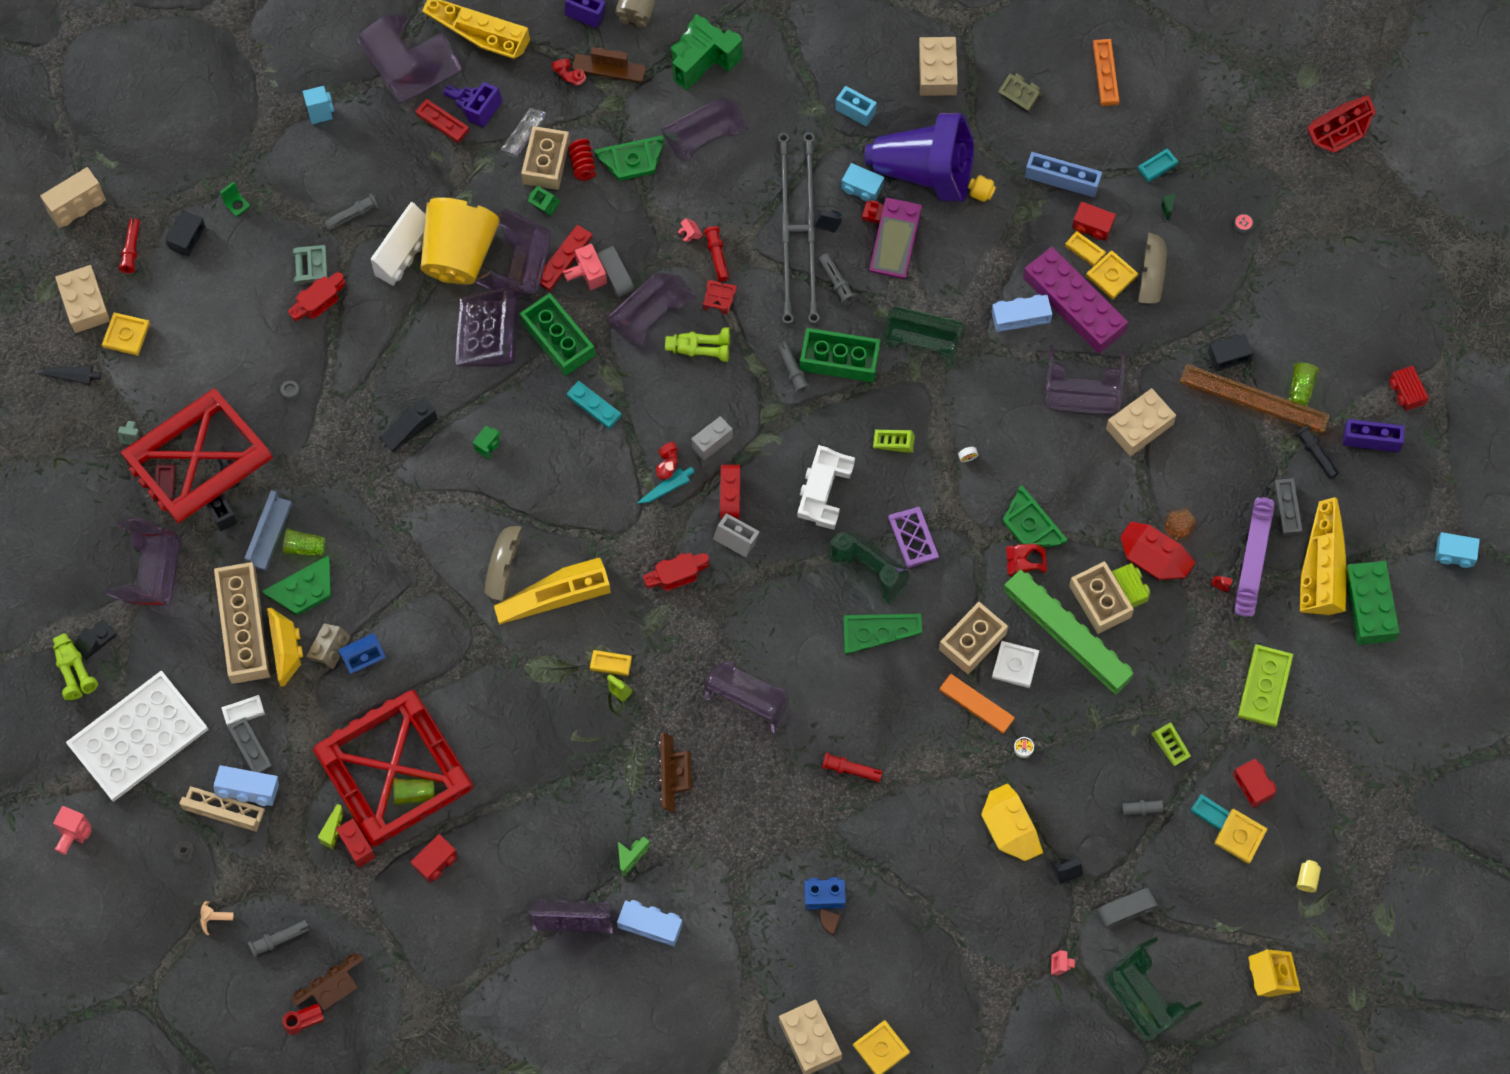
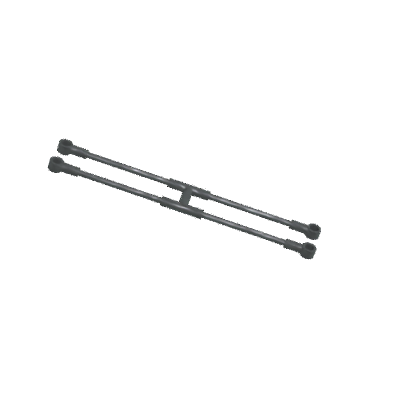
(786, 228)

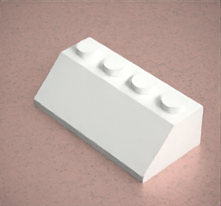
(400, 245)

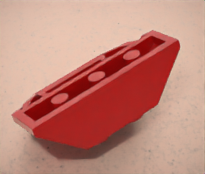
(1342, 125)
(1155, 552)

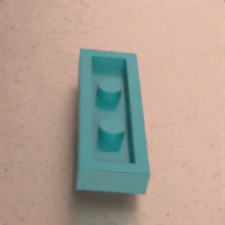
(594, 405)

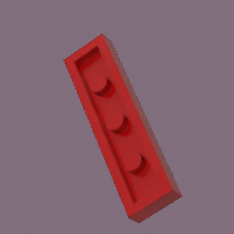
(564, 257)

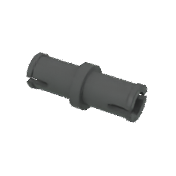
(1142, 807)

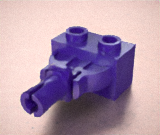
(586, 11)
(476, 103)

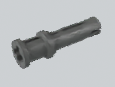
(359, 208)
(840, 284)
(796, 375)
(268, 941)

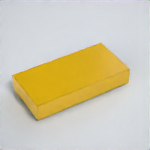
(1085, 249)
(610, 663)

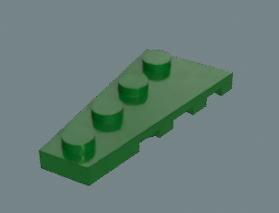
(875, 630)

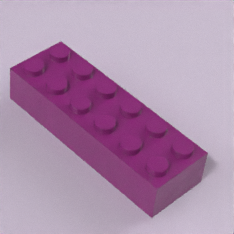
(1075, 300)

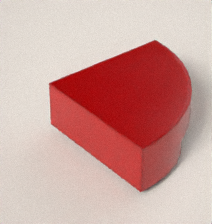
(1221, 583)

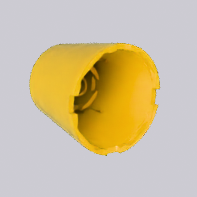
(456, 240)

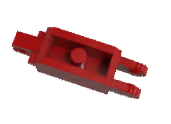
(317, 297)
(676, 571)

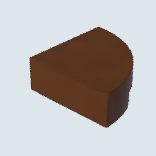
(829, 921)

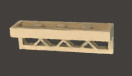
(220, 813)

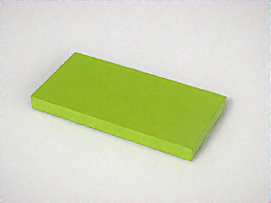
(1265, 685)

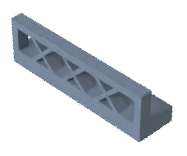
(268, 531)

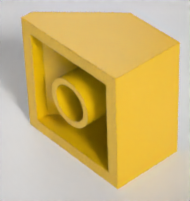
(1274, 973)

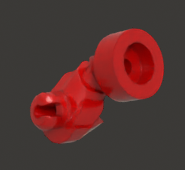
(575, 77)
(667, 467)

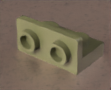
(1019, 91)

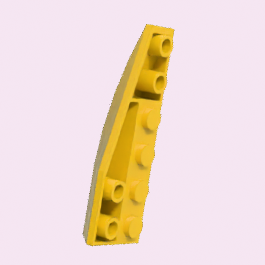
(480, 29)
(1325, 563)
(557, 590)

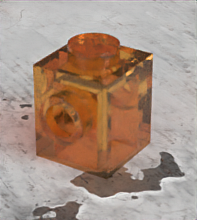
(1180, 523)

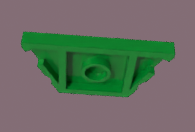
(632, 158)
(1030, 523)
(304, 588)

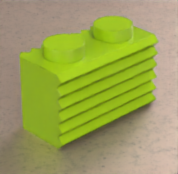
(1131, 584)

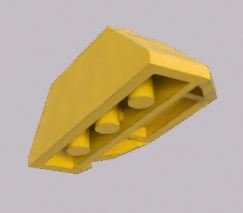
(285, 646)
(1010, 824)

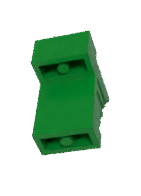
(701, 48)

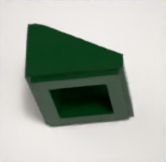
(1167, 205)

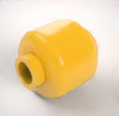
(981, 188)

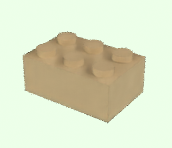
(938, 66)
(545, 158)
(73, 198)
(82, 299)
(1141, 422)
(1101, 597)
(973, 638)
(810, 1037)

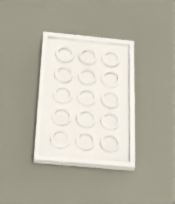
(137, 736)

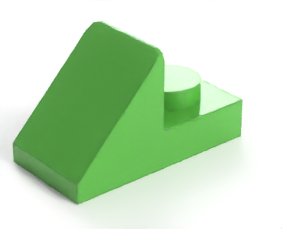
(630, 858)

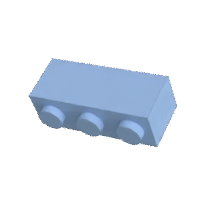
(1021, 313)
(246, 785)
(650, 922)

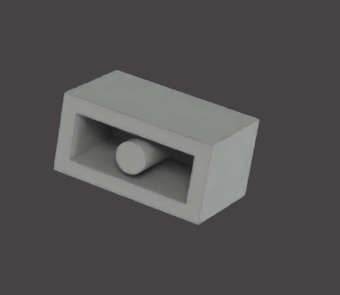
(712, 438)
(736, 535)

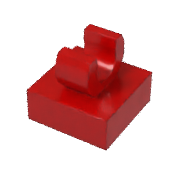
(872, 211)

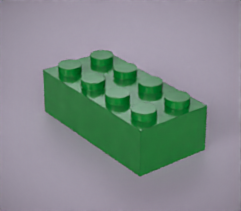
(557, 334)
(840, 355)
(1371, 603)

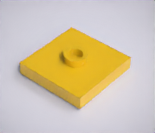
(1112, 275)
(125, 334)
(1240, 836)
(881, 1048)

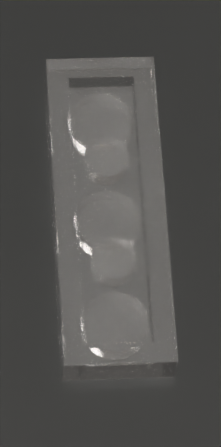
(522, 132)

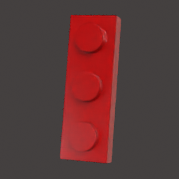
(442, 120)

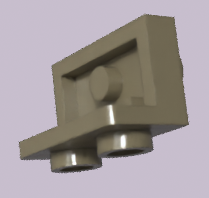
(327, 644)

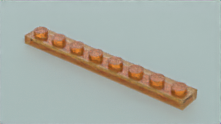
(1254, 398)

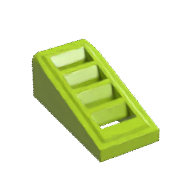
(901, 447)
(618, 688)
(1177, 741)
(329, 833)

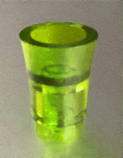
(1303, 382)
(303, 543)
(412, 790)

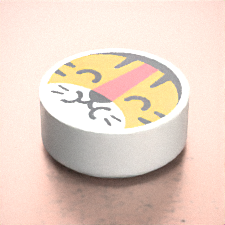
(968, 454)
(1024, 747)

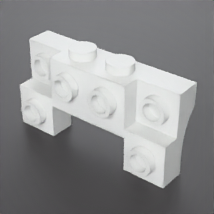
(820, 480)

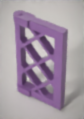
(922, 525)

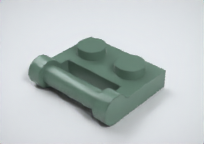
(316, 264)

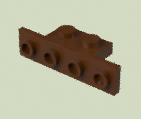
(609, 64)
(675, 772)
(331, 986)

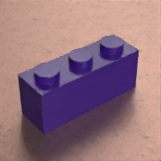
(1373, 435)

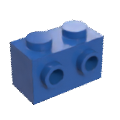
(362, 653)
(824, 893)

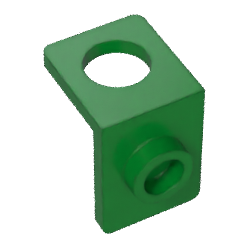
(231, 195)

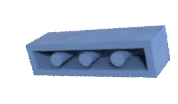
(1063, 174)

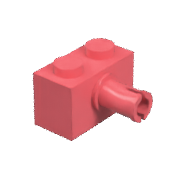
(588, 267)
(72, 827)

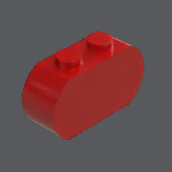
(730, 491)

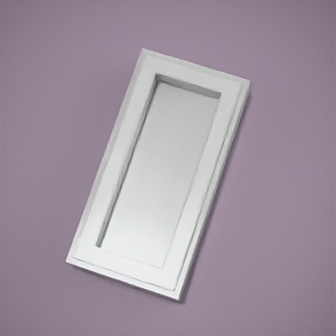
(247, 708)

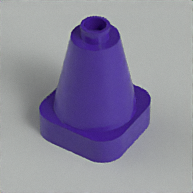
(928, 156)

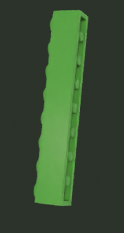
(1068, 632)

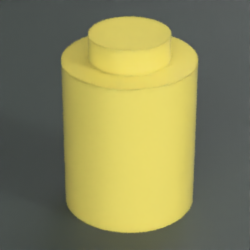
(1308, 876)

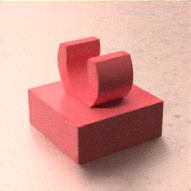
(692, 230)
(1060, 963)

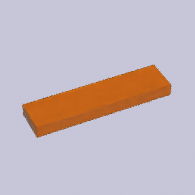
(1106, 72)
(977, 704)

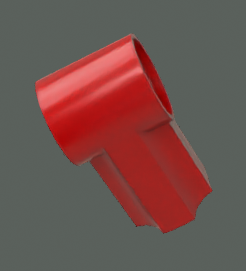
(305, 1017)

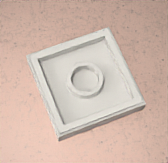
(1015, 664)

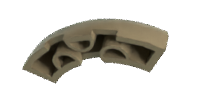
(1155, 263)
(498, 571)

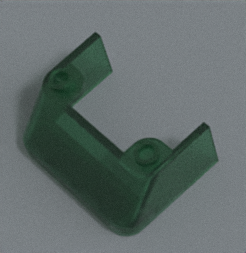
(923, 331)
(1141, 998)

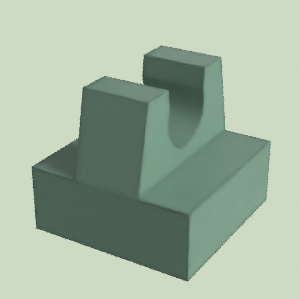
(128, 434)

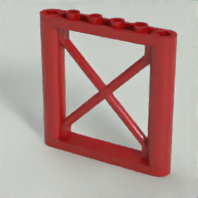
(192, 501)
(413, 711)

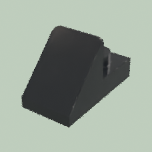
(93, 640)

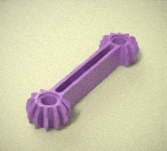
(1254, 557)

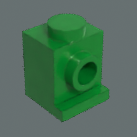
(543, 200)
(486, 441)

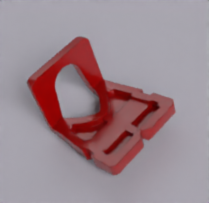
(721, 293)
(1017, 558)

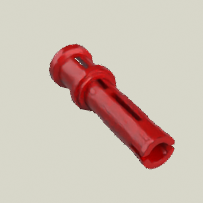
(715, 245)
(129, 252)
(842, 765)

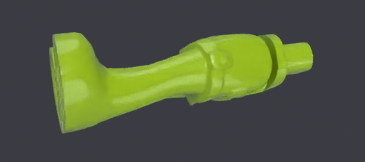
(688, 344)
(69, 656)

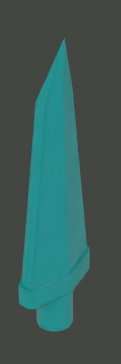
(678, 479)

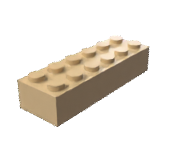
(242, 623)

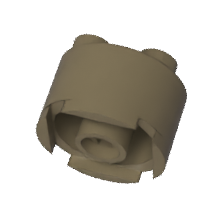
(635, 11)

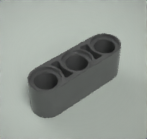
(615, 272)
(1127, 908)

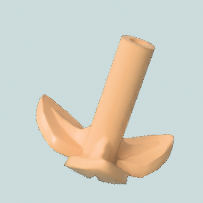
(208, 914)

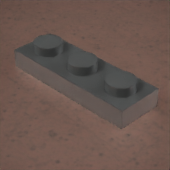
(1288, 506)
(250, 746)

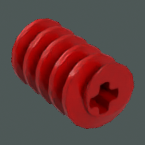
(582, 159)

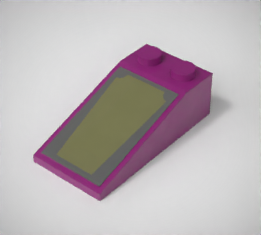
(895, 238)

